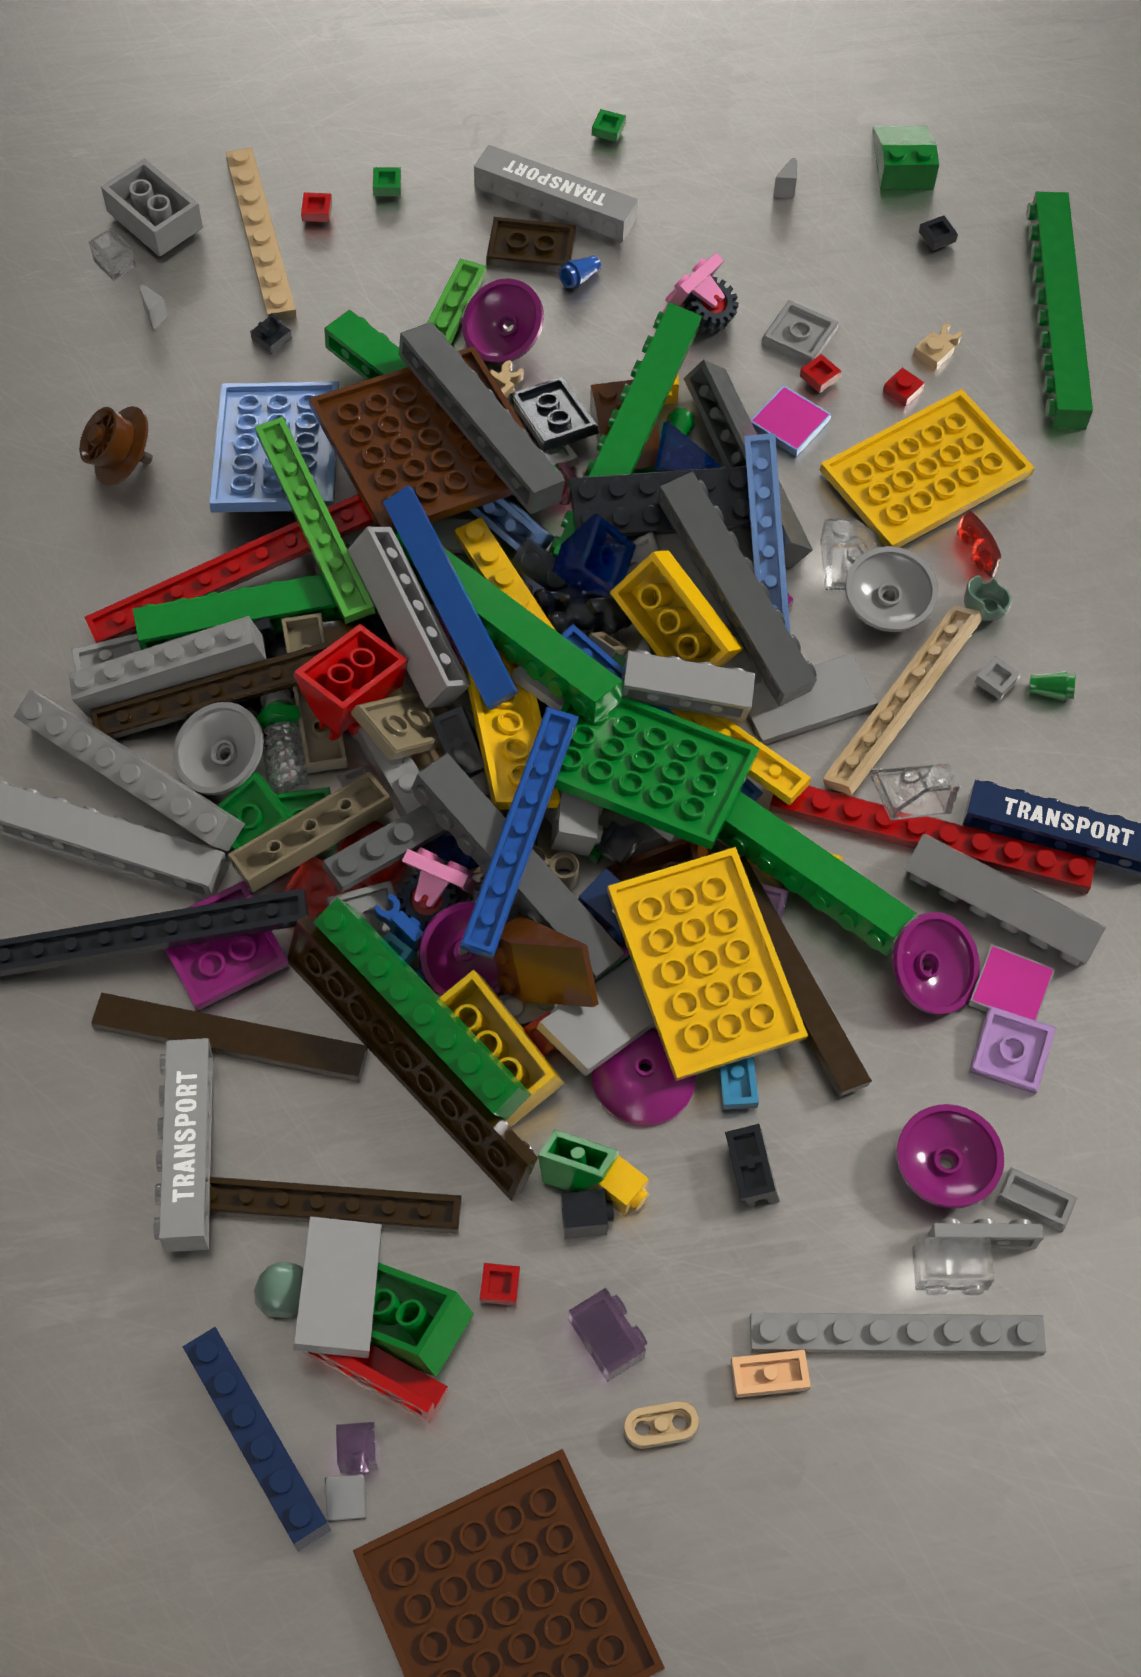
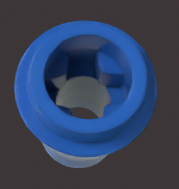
(577, 271)

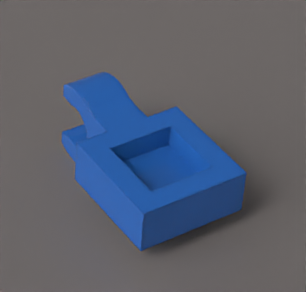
(402, 926)

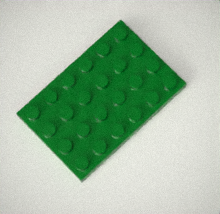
(656, 769)

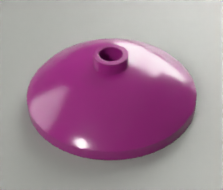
(494, 311)
(440, 954)
(948, 961)
(637, 1095)
(955, 1136)

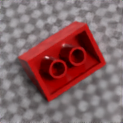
(349, 674)

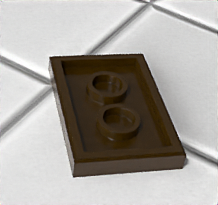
(530, 244)

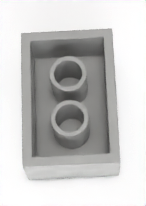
(152, 207)

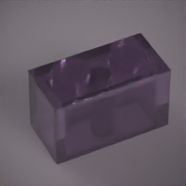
(608, 1334)

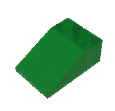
(905, 157)
(416, 1319)

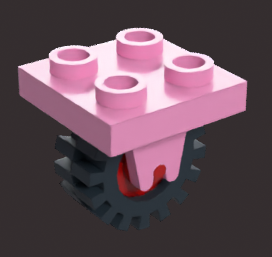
(705, 296)
(433, 885)

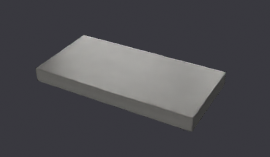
(837, 695)
(597, 1033)
(338, 1287)

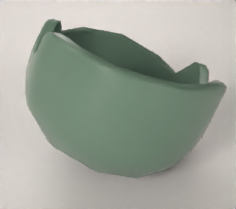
(988, 598)
(279, 1290)

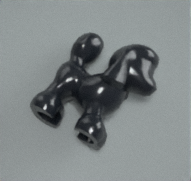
(583, 609)

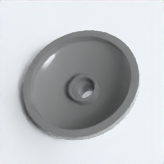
(893, 574)
(206, 742)

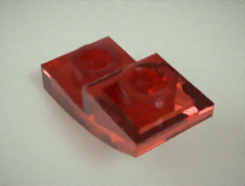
(985, 550)

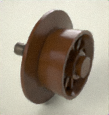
(115, 443)

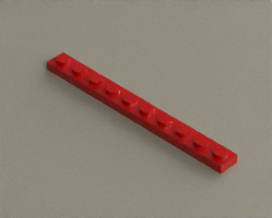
(225, 570)
(991, 849)

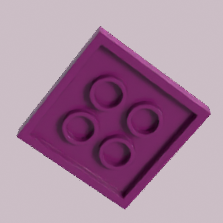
(226, 965)

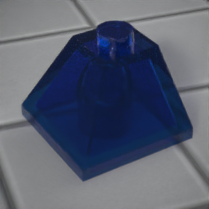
(680, 453)
(595, 557)

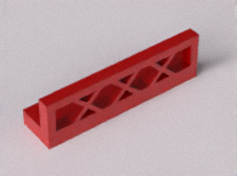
(390, 1379)

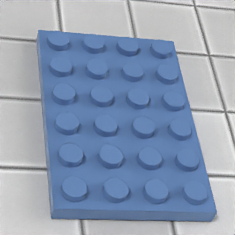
(240, 467)

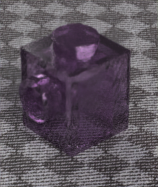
(357, 1448)

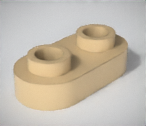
(660, 1424)

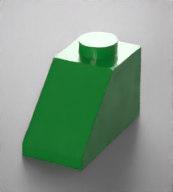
(574, 1161)

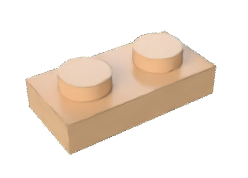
(770, 1373)

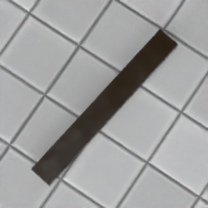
(187, 698)
(820, 1022)
(231, 1036)
(300, 1201)

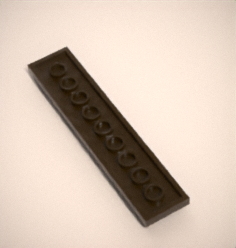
(411, 1060)

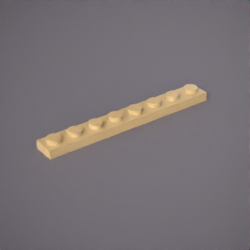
(260, 234)
(902, 700)

